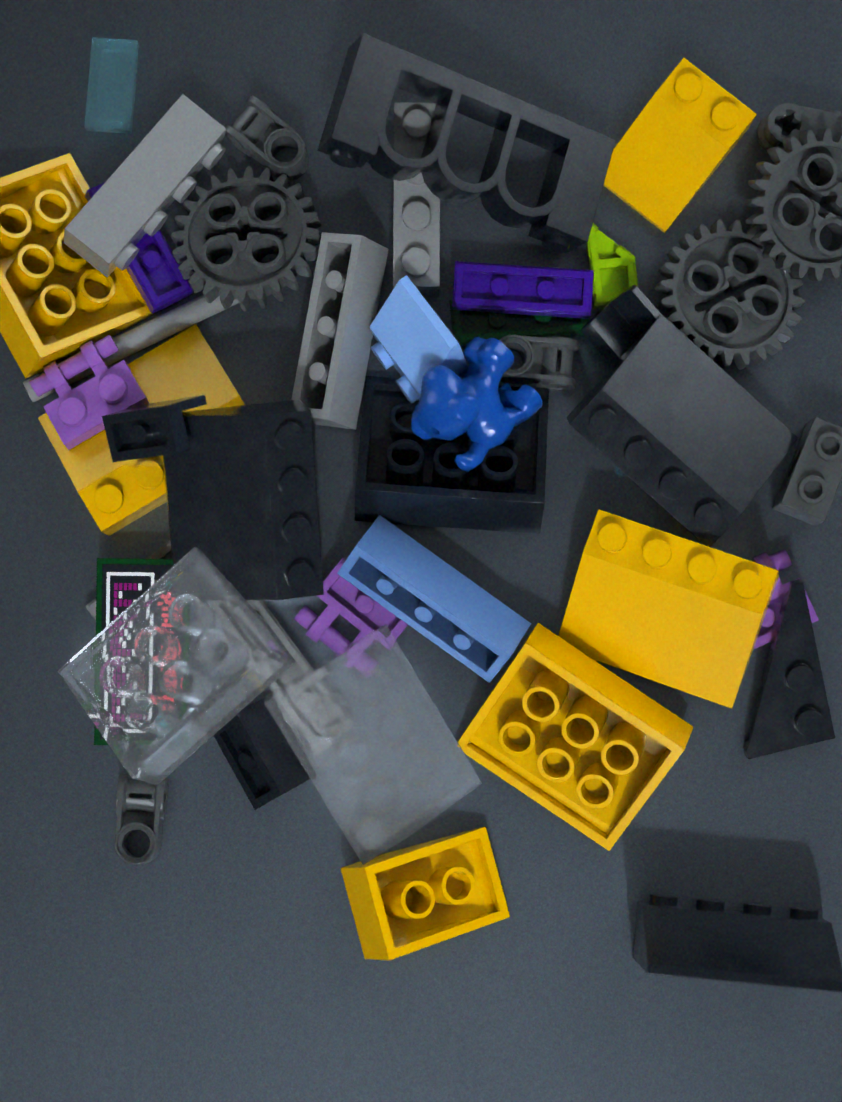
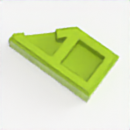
(612, 267)

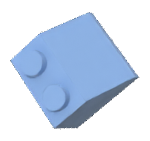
(413, 339)

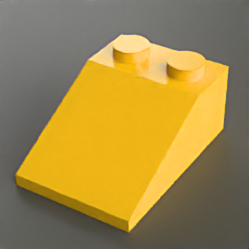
(676, 144)
(425, 894)

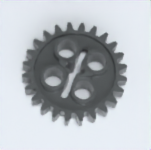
(246, 238)
(799, 242)
(711, 257)

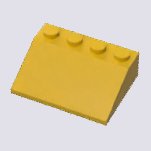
(46, 289)
(131, 488)
(667, 608)
(575, 737)

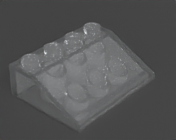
(175, 668)
(373, 743)

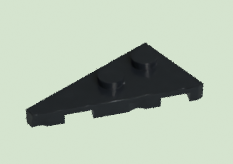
(793, 699)

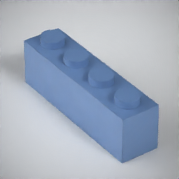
(434, 598)

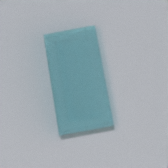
(111, 85)

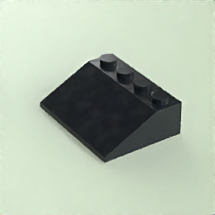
(683, 430)
(422, 485)
(249, 498)
(736, 944)

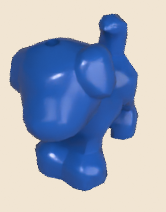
(473, 402)

